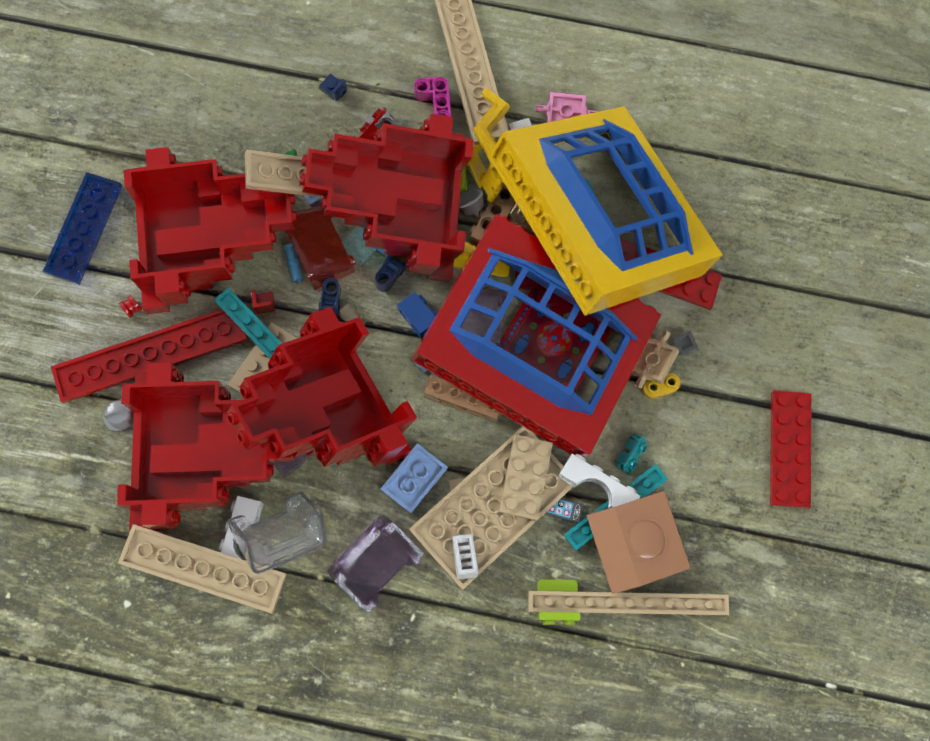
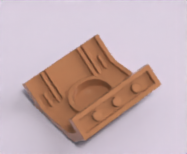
(638, 542)

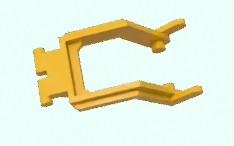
(489, 178)

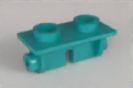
(636, 446)

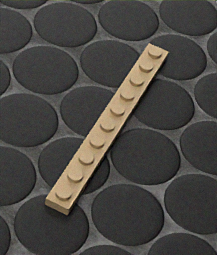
(628, 603)

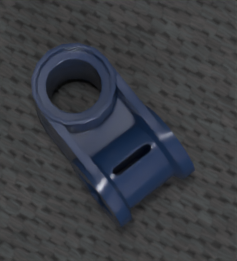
(391, 271)
(328, 298)

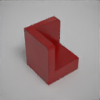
(263, 302)

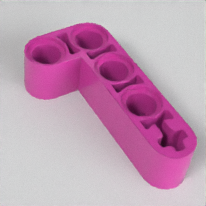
(433, 94)

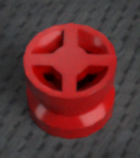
(130, 306)

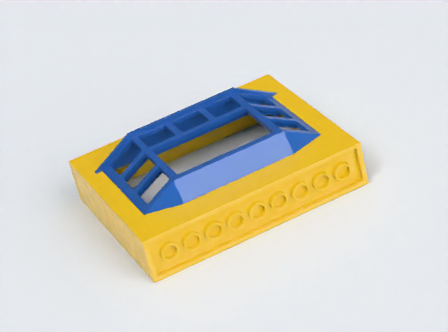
(576, 227)

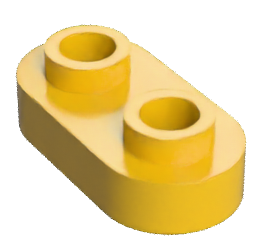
(661, 389)

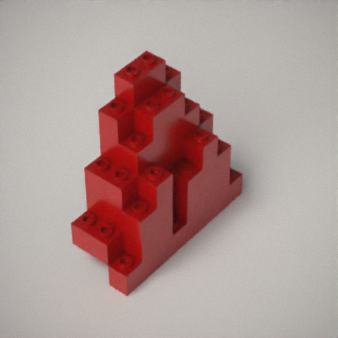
(398, 189)
(196, 226)
(321, 400)
(184, 448)

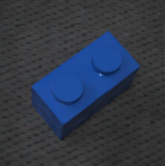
(416, 313)

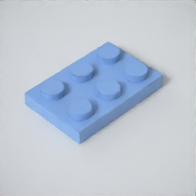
(414, 478)

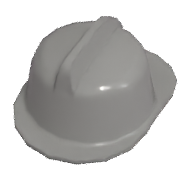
(471, 200)
(117, 416)

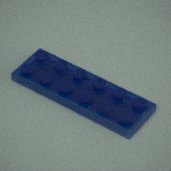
(82, 228)

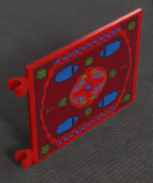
(547, 343)

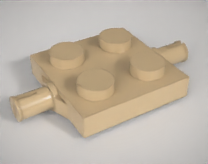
(655, 360)

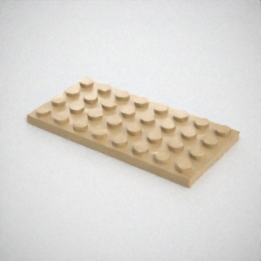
(474, 510)

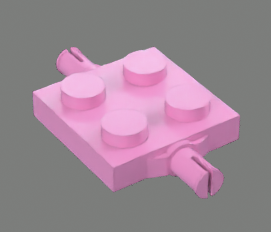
(564, 106)

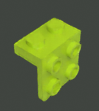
(558, 585)

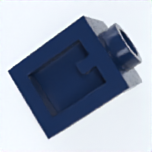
(333, 87)

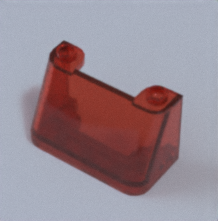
(320, 247)

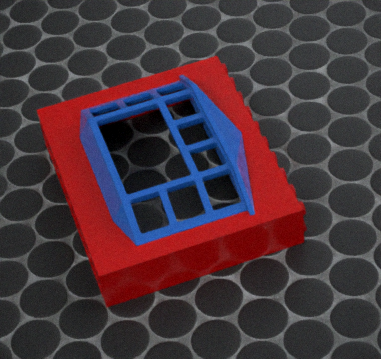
(508, 382)

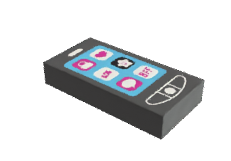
(566, 510)

